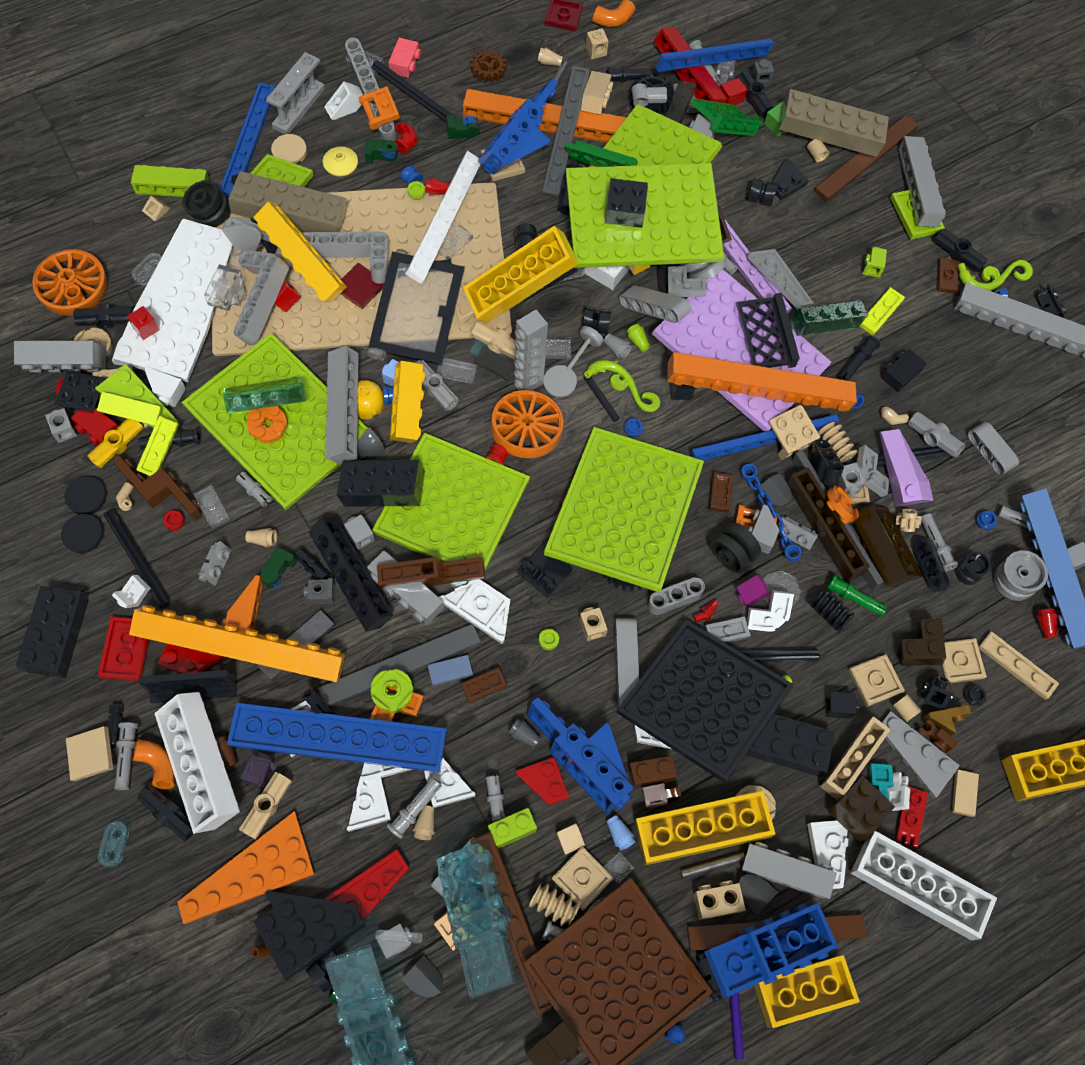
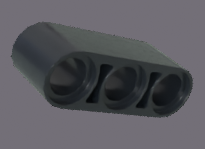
(826, 463)

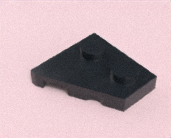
(789, 180)

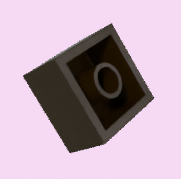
(861, 809)

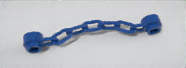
(750, 468)

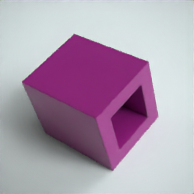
(753, 591)

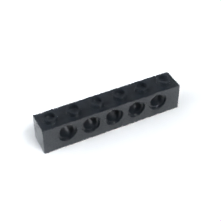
(350, 573)

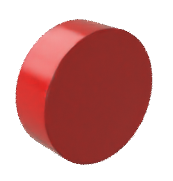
(173, 520)

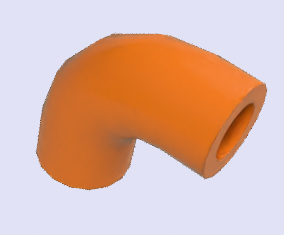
(615, 17)
(158, 759)

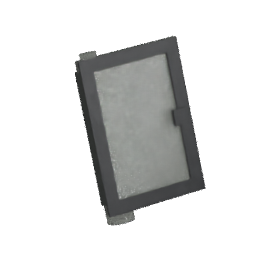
(413, 316)

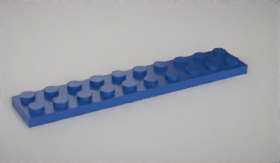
(337, 737)

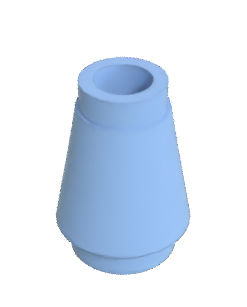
(620, 833)

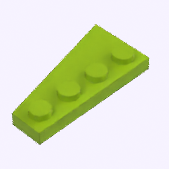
(128, 385)

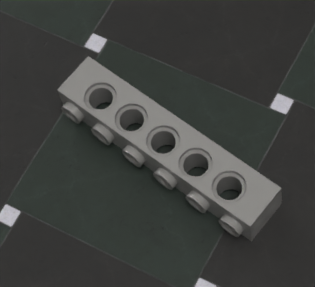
(530, 351)

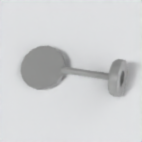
(561, 379)

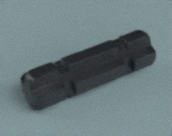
(113, 721)

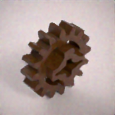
(488, 65)

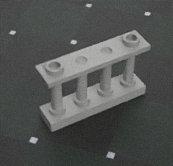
(304, 98)

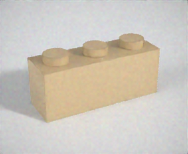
(597, 92)

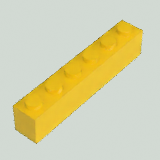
(300, 252)

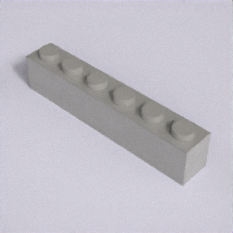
(921, 181)
(342, 405)

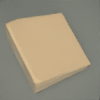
(155, 208)
(570, 839)

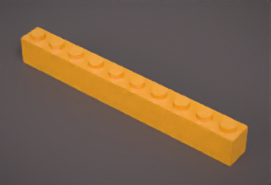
(237, 643)

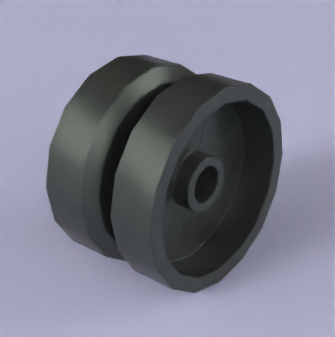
(206, 203)
(735, 547)

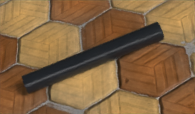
(602, 399)

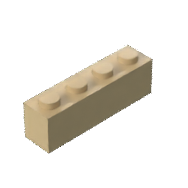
(855, 758)

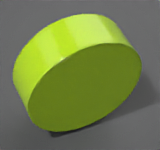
(416, 190)
(548, 639)

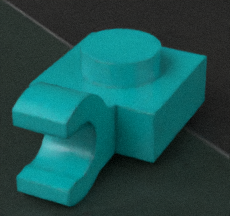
(881, 777)

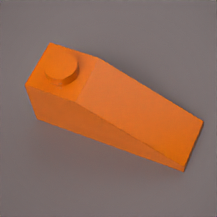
(245, 609)

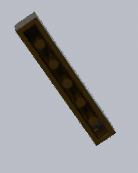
(828, 525)

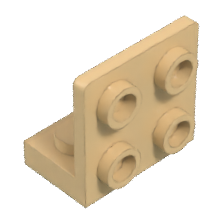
(794, 431)

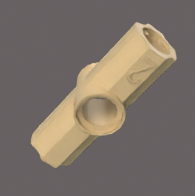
(497, 340)
(258, 818)

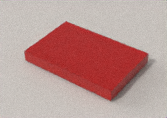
(123, 653)

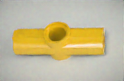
(107, 450)

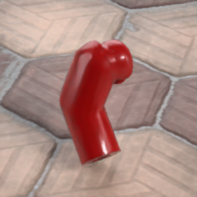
(400, 127)

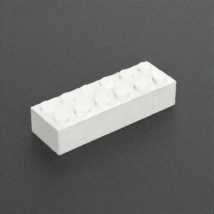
(196, 762)
(924, 886)

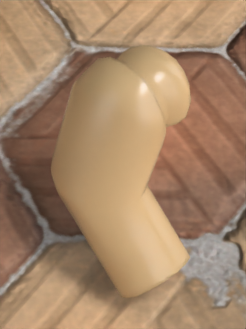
(892, 417)
(123, 497)

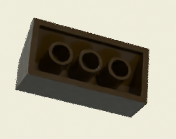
(887, 546)

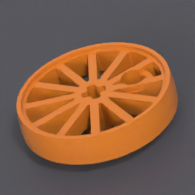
(70, 281)
(526, 424)

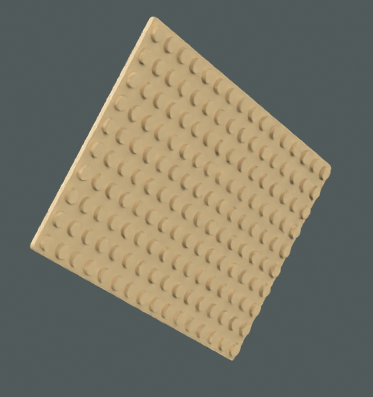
(341, 323)

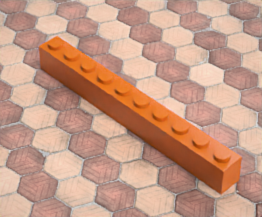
(499, 109)
(761, 382)

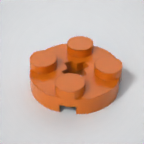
(269, 434)
(841, 502)

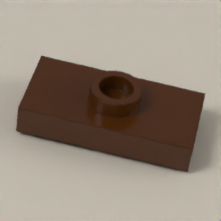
(948, 276)
(721, 492)
(484, 685)

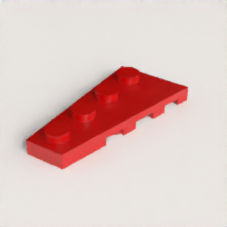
(372, 885)

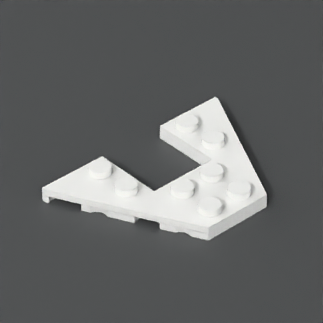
(371, 803)

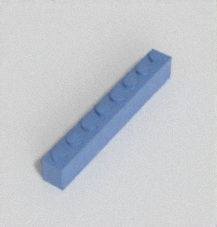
(1059, 565)

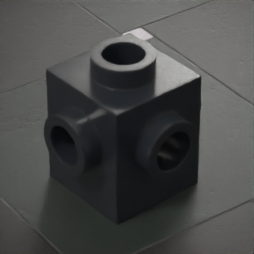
(937, 691)

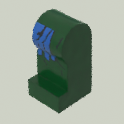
(462, 127)
(380, 150)
(276, 567)

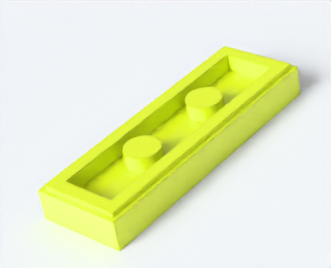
(882, 311)
(129, 408)
(157, 446)

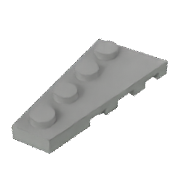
(779, 274)
(925, 759)

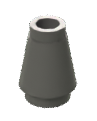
(523, 732)

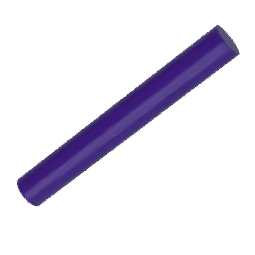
(737, 1027)

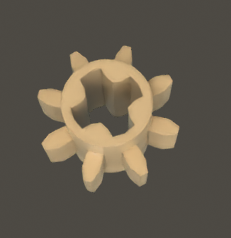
(908, 520)

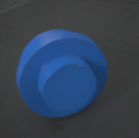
(633, 427)
(987, 520)

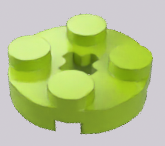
(391, 678)

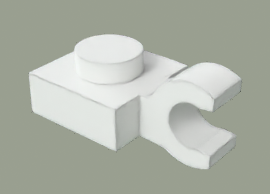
(899, 794)

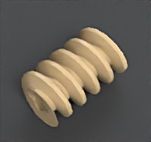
(832, 435)
(554, 905)

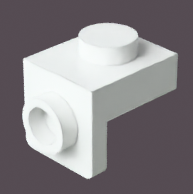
(132, 593)

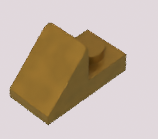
(946, 718)

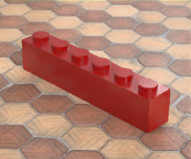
(670, 41)

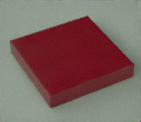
(564, 14)
(360, 287)

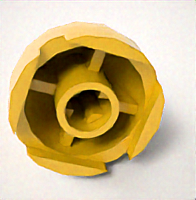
(369, 399)

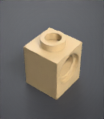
(596, 43)
(593, 632)

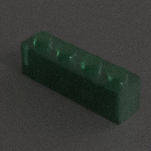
(828, 317)
(264, 394)

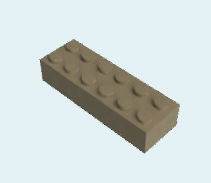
(833, 123)
(305, 207)

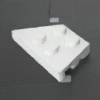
(481, 607)

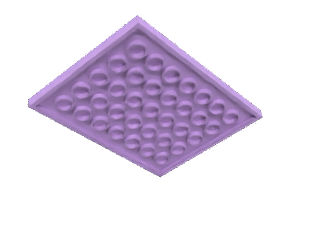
(717, 333)

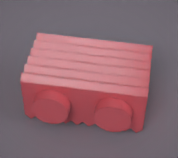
(404, 57)

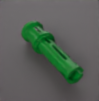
(848, 591)

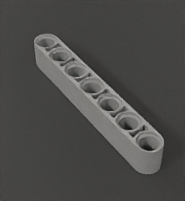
(367, 82)

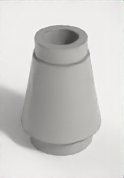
(619, 346)

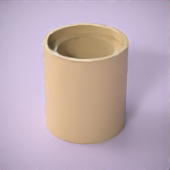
(818, 150)
(907, 708)

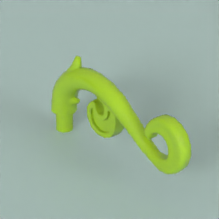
(993, 272)
(617, 384)

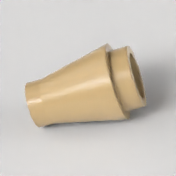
(549, 57)
(263, 537)
(425, 824)

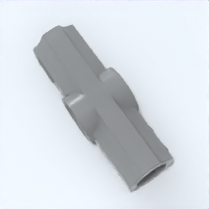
(441, 393)
(936, 434)

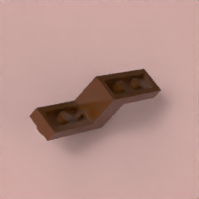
(158, 487)
(431, 571)

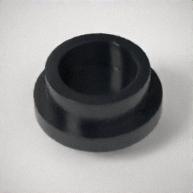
(975, 695)

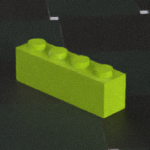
(165, 180)

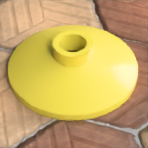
(340, 161)

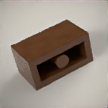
(652, 771)

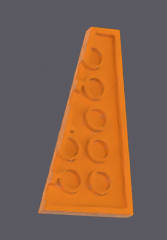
(264, 866)

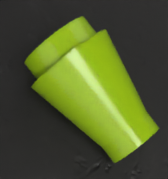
(638, 337)

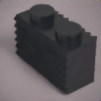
(902, 371)

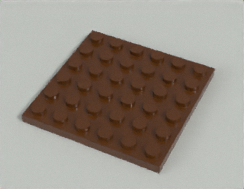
(617, 977)

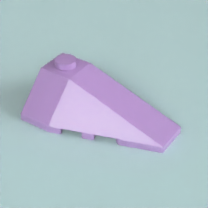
(905, 474)

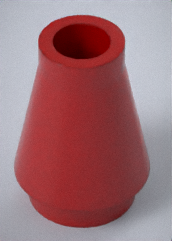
(435, 186)
(1048, 622)

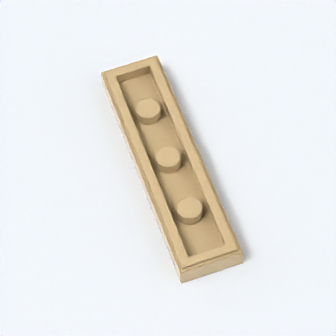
(1018, 665)

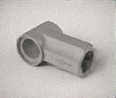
(643, 95)

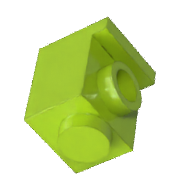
(875, 262)

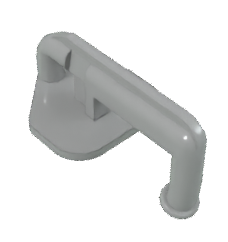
(245, 234)

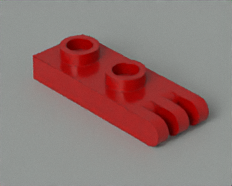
(911, 819)

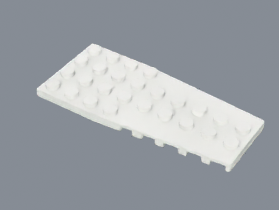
(177, 302)

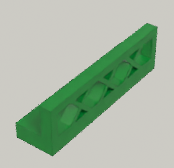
(598, 156)

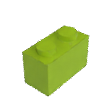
(512, 828)

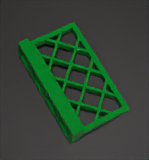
(727, 118)

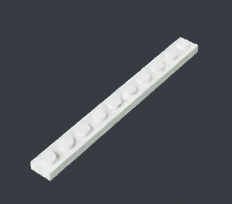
(443, 218)

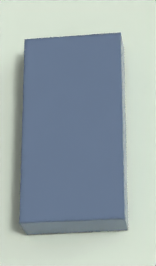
(450, 670)

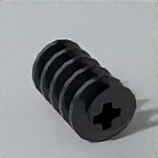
(832, 609)

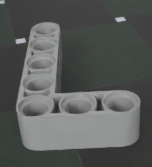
(354, 245)
(270, 277)

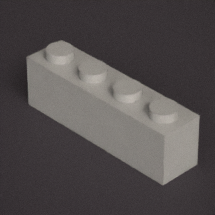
(413, 595)
(790, 871)

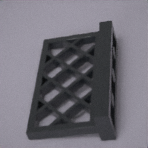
(782, 326)
(209, 685)

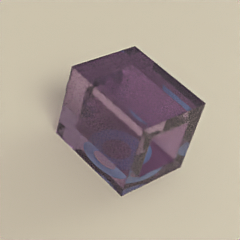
(257, 770)

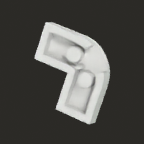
(778, 612)

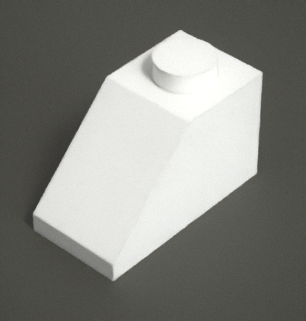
(344, 101)
(165, 387)

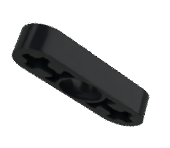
(931, 579)

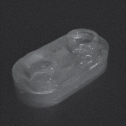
(146, 268)

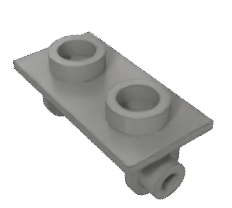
(799, 535)
(217, 559)

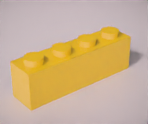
(406, 402)

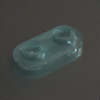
(112, 844)

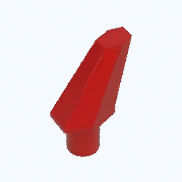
(706, 612)

